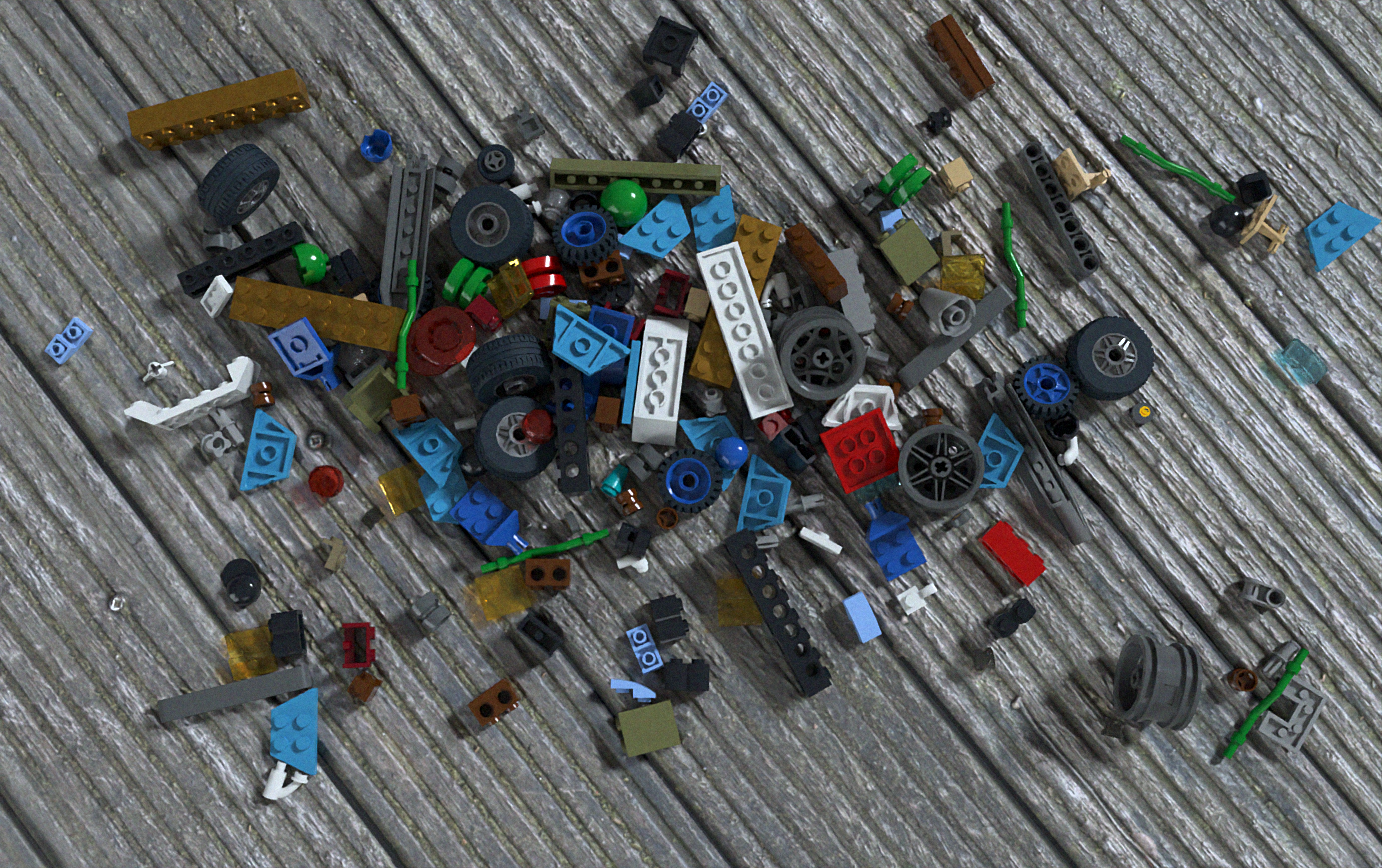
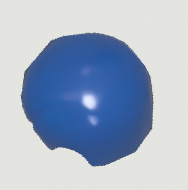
(377, 146)
(731, 453)

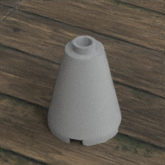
(948, 310)

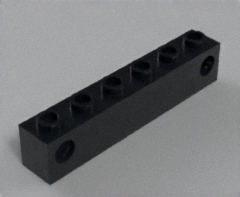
(243, 259)

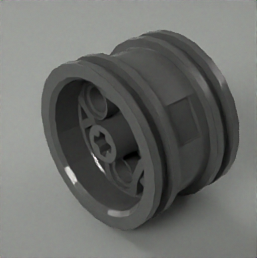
(820, 353)
(1157, 682)

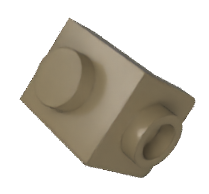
(943, 247)
(337, 556)

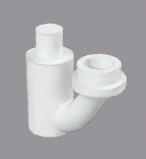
(524, 191)
(781, 286)
(274, 784)

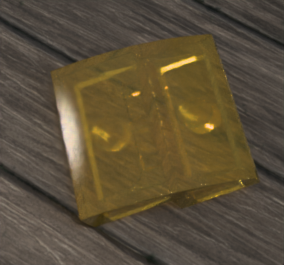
(963, 275)
(510, 288)
(403, 488)
(502, 593)
(735, 604)
(251, 652)

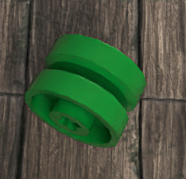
(904, 180)
(466, 283)

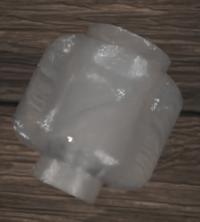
(555, 203)

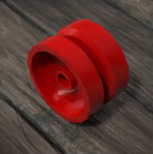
(545, 276)

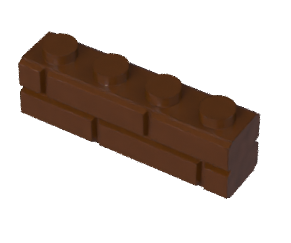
(960, 57)
(816, 263)

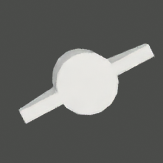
(157, 370)

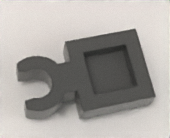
(528, 124)

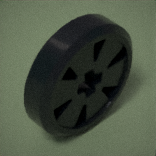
(618, 298)

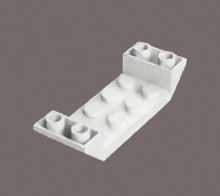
(243, 373)
(660, 380)

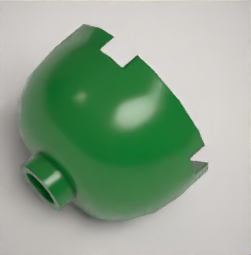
(310, 263)

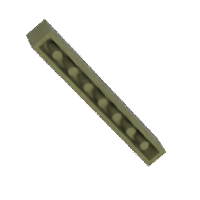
(650, 176)

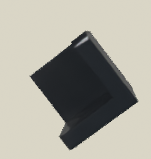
(648, 91)
(1254, 187)

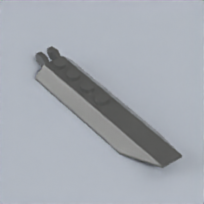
(407, 230)
(1036, 465)

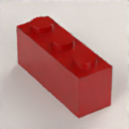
(1012, 553)

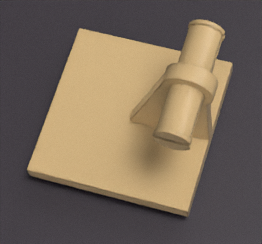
(1072, 176)
(1257, 225)

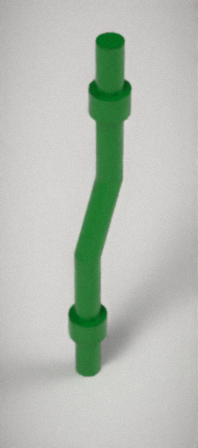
(1213, 188)
(1006, 225)
(401, 365)
(585, 539)
(1238, 737)

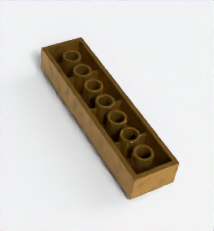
(219, 110)
(328, 314)
(711, 359)

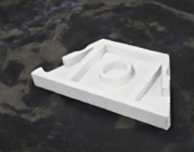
(862, 400)

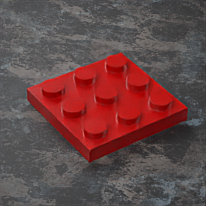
(861, 450)

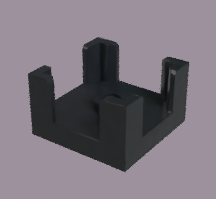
(670, 44)

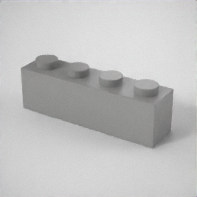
(857, 302)

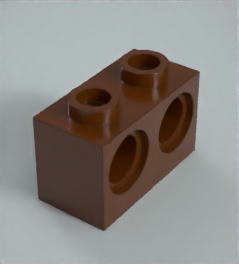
(603, 277)
(409, 410)
(608, 414)
(548, 567)
(492, 698)

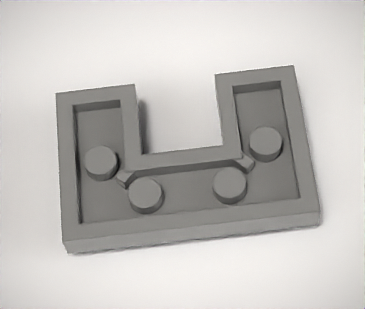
(1300, 720)

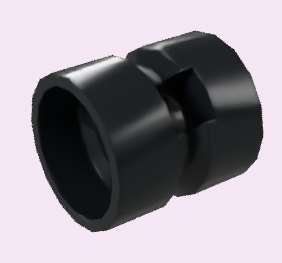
(640, 543)

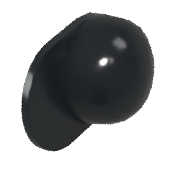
(241, 582)

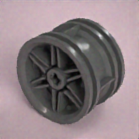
(967, 455)

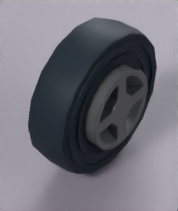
(492, 156)

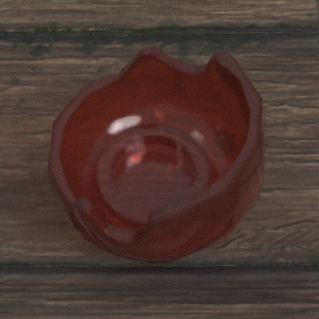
(538, 426)
(326, 481)

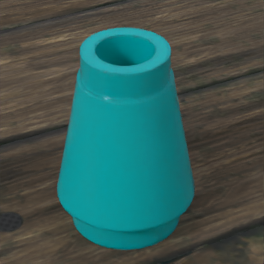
(614, 481)

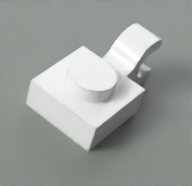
(913, 599)

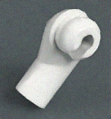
(1071, 453)
(635, 561)

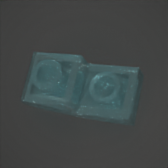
(1303, 358)
(876, 488)

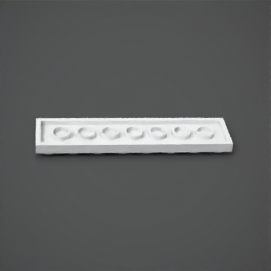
(744, 330)

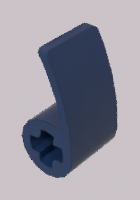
(613, 375)

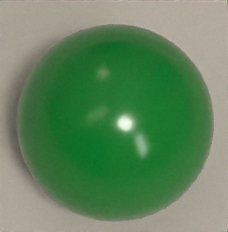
(624, 202)

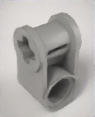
(1258, 593)

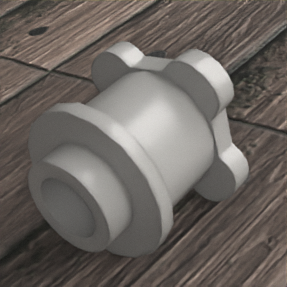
(713, 402)
(214, 444)

